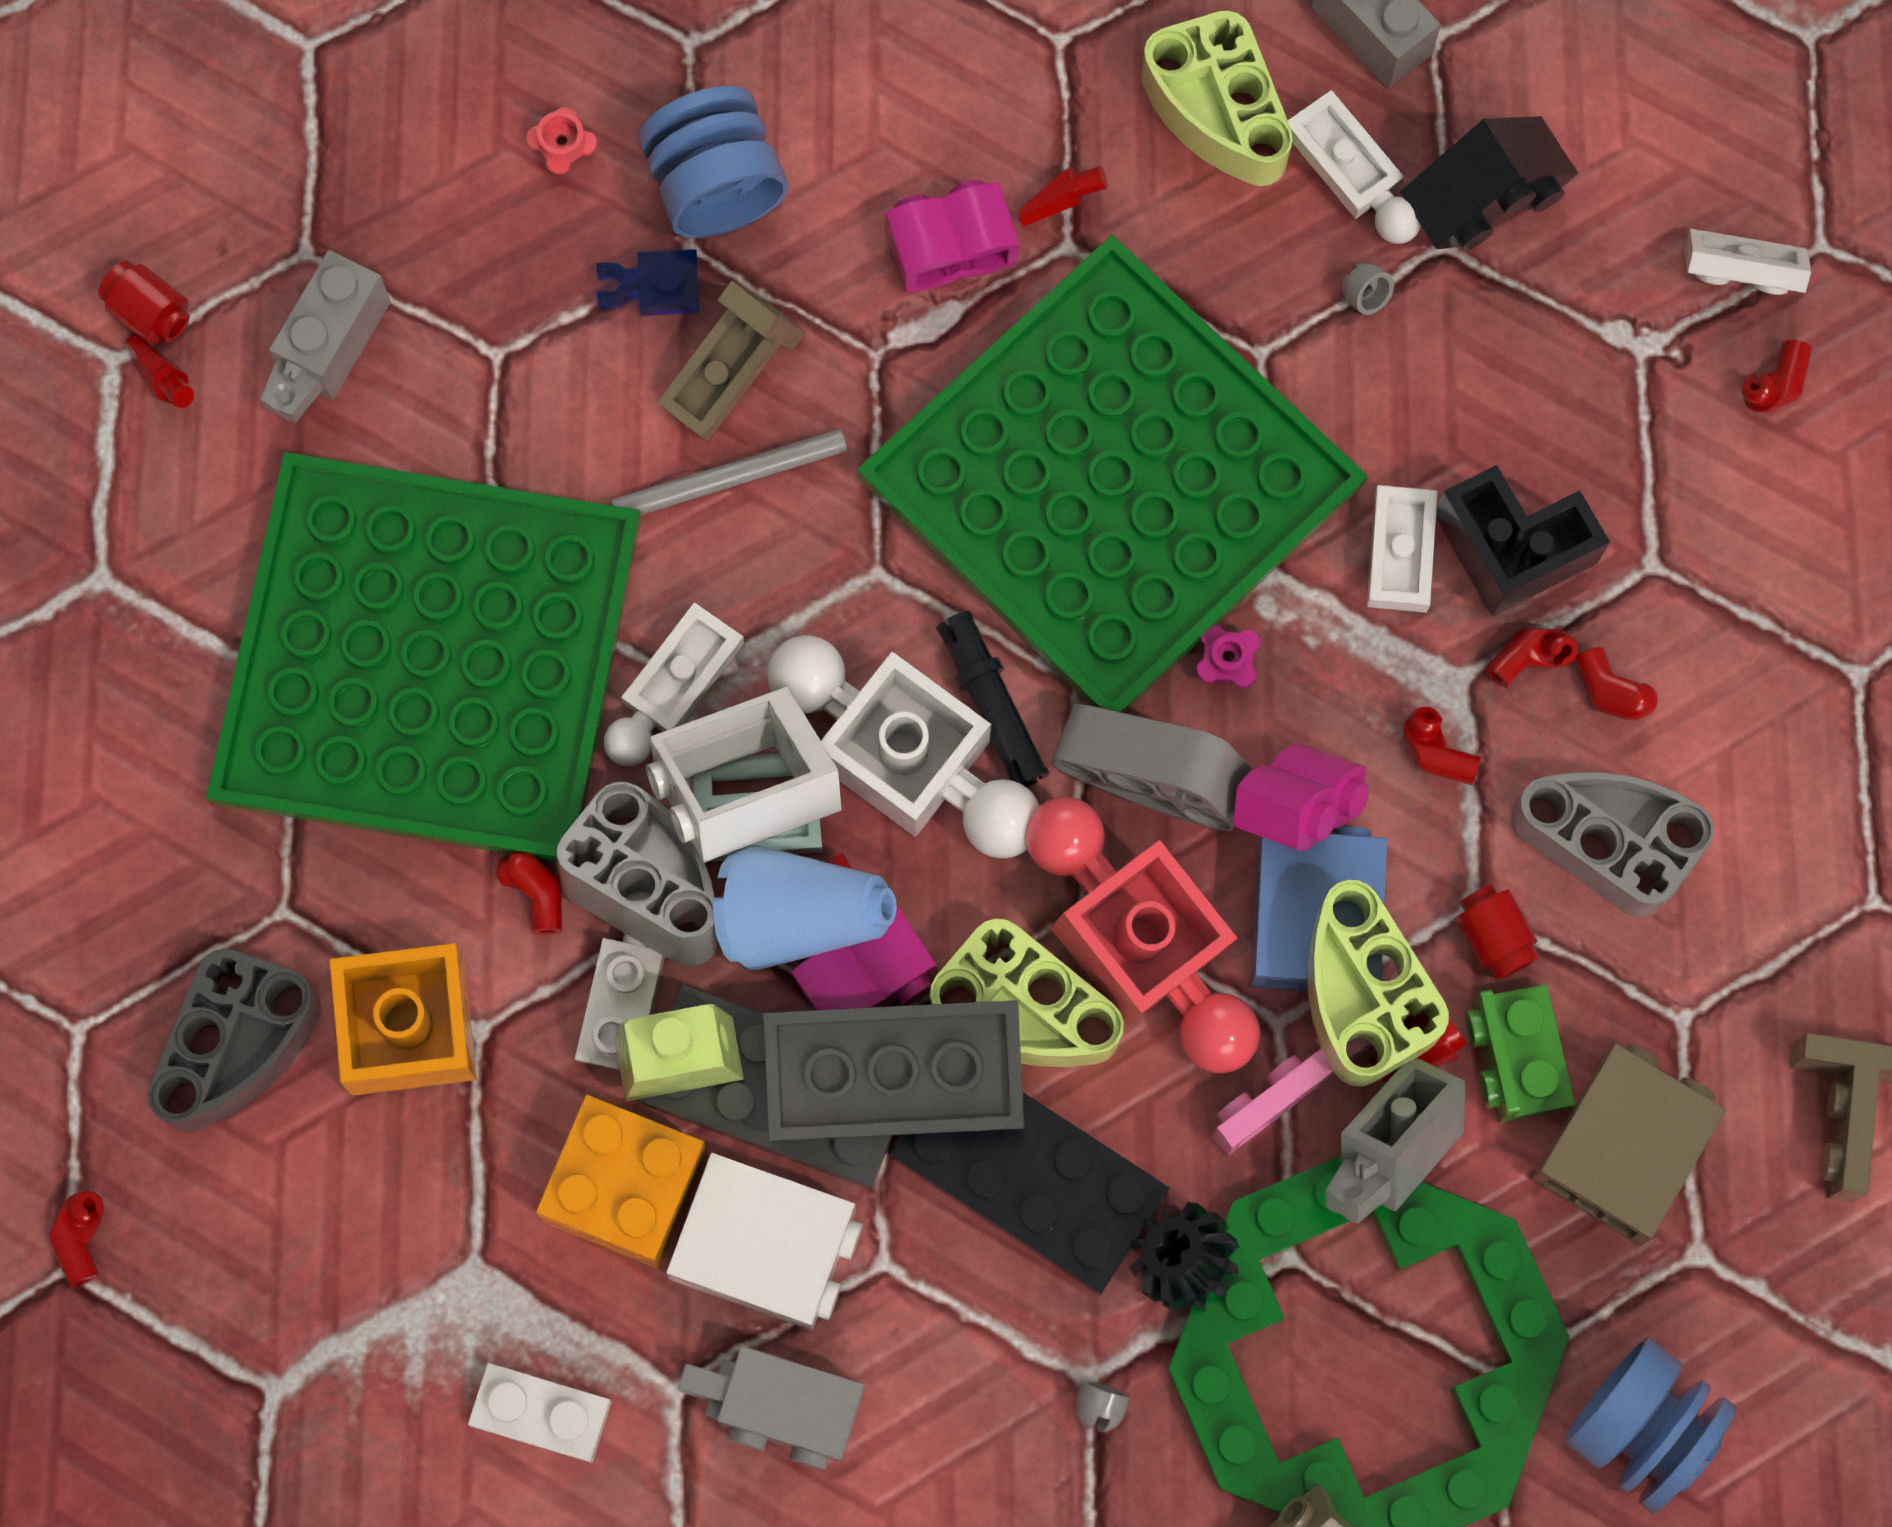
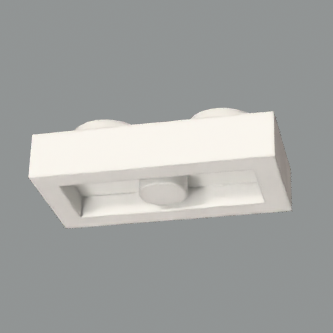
(1765, 264)
(1402, 548)
(540, 1413)

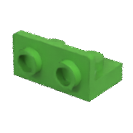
(1520, 1053)

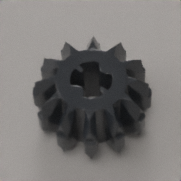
(1184, 1257)

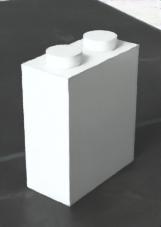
(765, 1243)

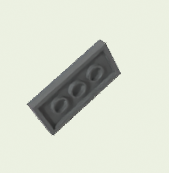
(893, 1070)
(741, 1108)

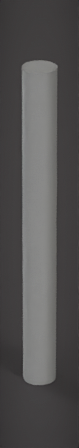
(734, 473)

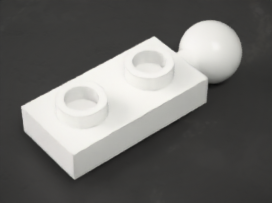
(1353, 166)
(672, 683)
(621, 990)

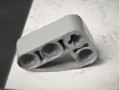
(1153, 764)
(1631, 822)
(609, 861)

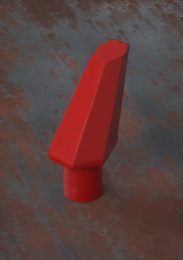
(1062, 193)
(162, 375)

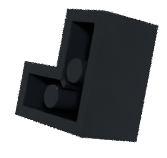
(1487, 174)
(1516, 553)

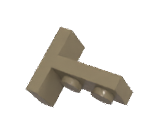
(728, 360)
(1849, 1102)

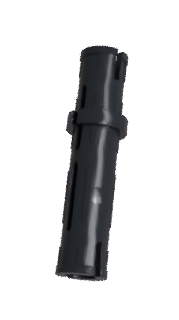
(982, 679)

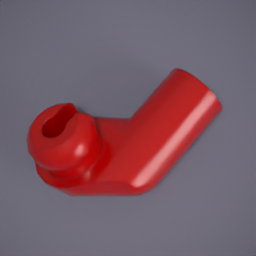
(1783, 385)
(1532, 649)
(1613, 693)
(1431, 751)
(540, 884)
(72, 1235)

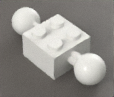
(905, 744)

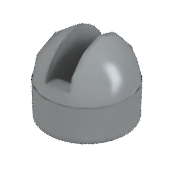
(1371, 276)
(1100, 1404)

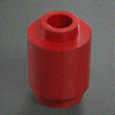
(144, 303)
(1497, 932)

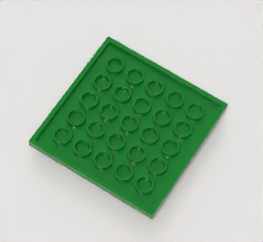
(1111, 478)
(425, 657)

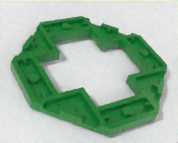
(1497, 1406)

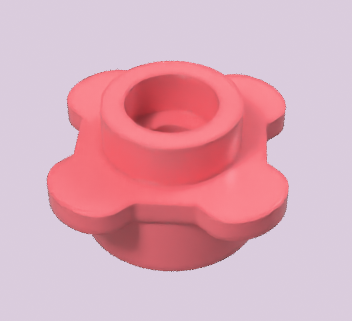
(561, 124)

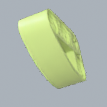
(1198, 99)
(1354, 1004)
(1046, 1031)

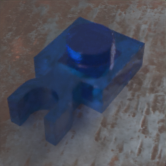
(662, 282)

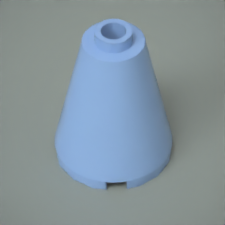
(795, 907)

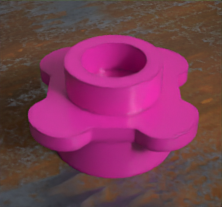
(1236, 672)

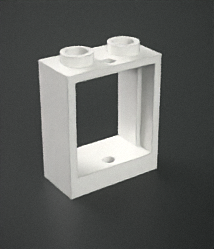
(732, 735)

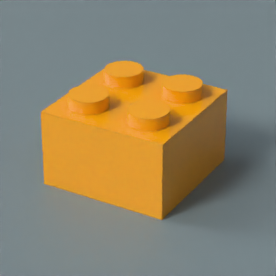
(402, 1019)
(622, 1181)

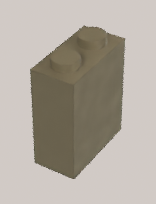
(1629, 1143)

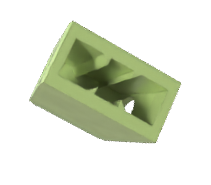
(677, 1051)

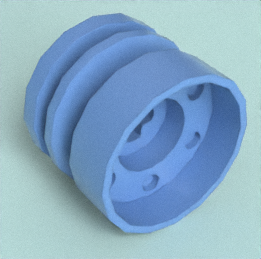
(712, 162)
(1651, 1425)

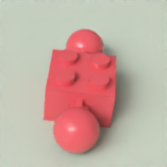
(1143, 933)

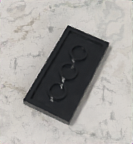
(1043, 1189)

